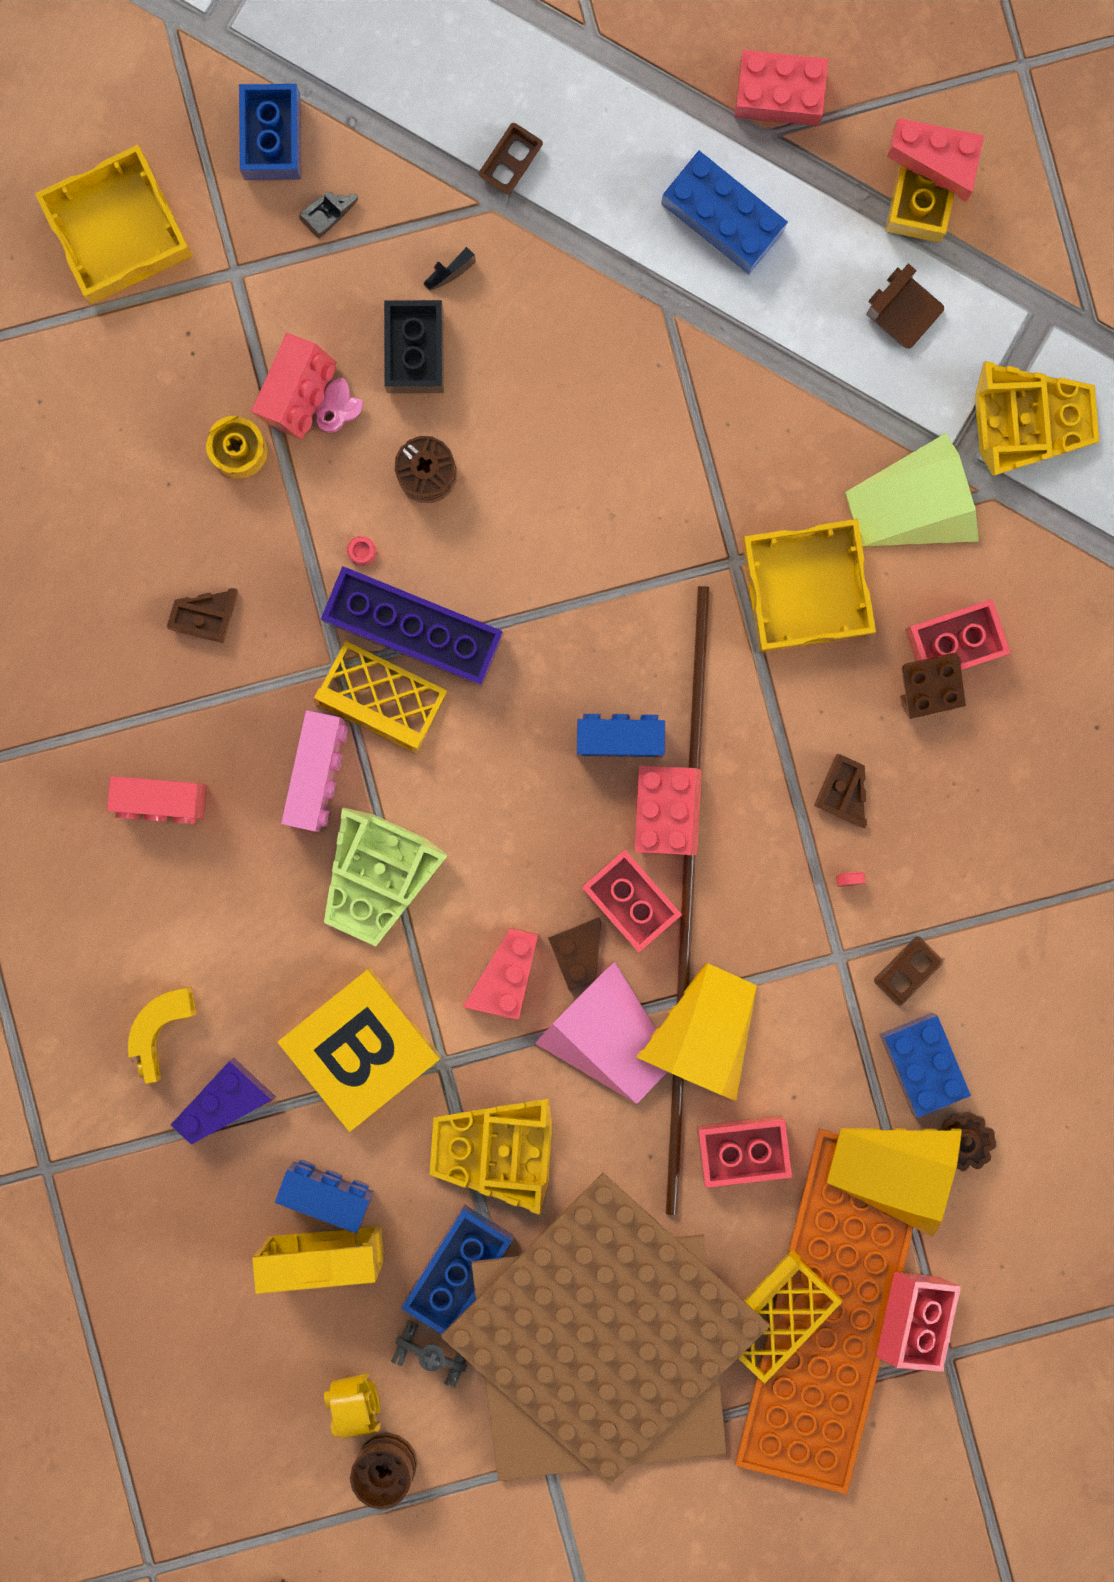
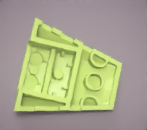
(916, 500)
(376, 874)

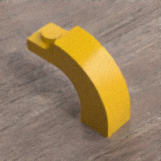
(148, 1024)

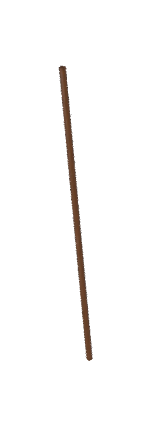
(687, 893)

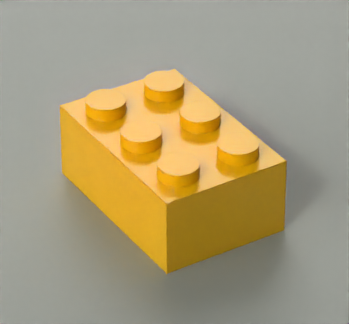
(918, 207)

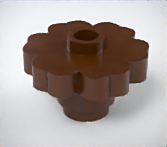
(982, 1140)

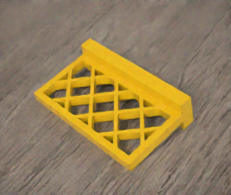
(368, 718)
(764, 1293)

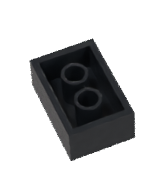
(413, 346)

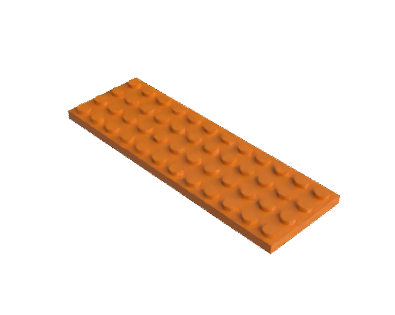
(816, 1404)

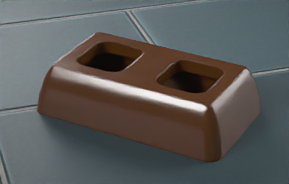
(501, 156)
(902, 963)

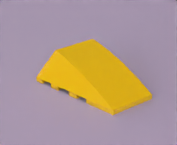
(1031, 416)
(706, 1032)
(496, 1151)
(898, 1171)

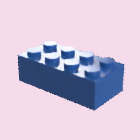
(724, 212)
(447, 1280)

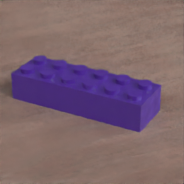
(412, 626)

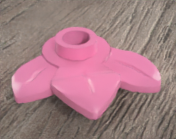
(337, 402)

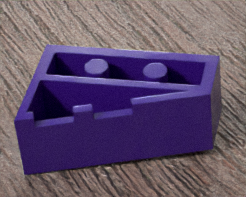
(221, 1102)

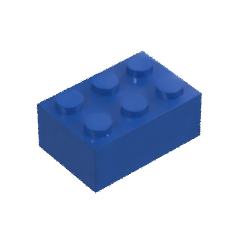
(270, 131)
(621, 736)
(925, 1065)
(324, 1195)

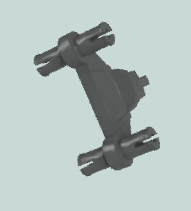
(430, 1356)

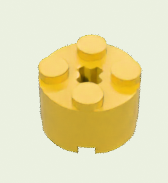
(221, 449)
(353, 1406)

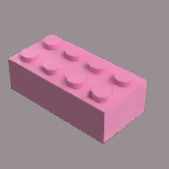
(314, 771)

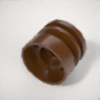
(420, 485)
(378, 1486)

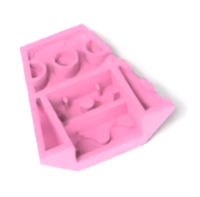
(604, 1035)

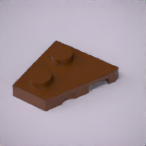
(204, 616)
(844, 791)
(578, 953)

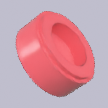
(361, 550)
(850, 879)

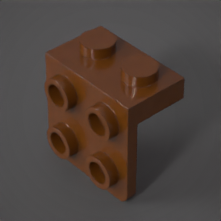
(904, 308)
(932, 685)

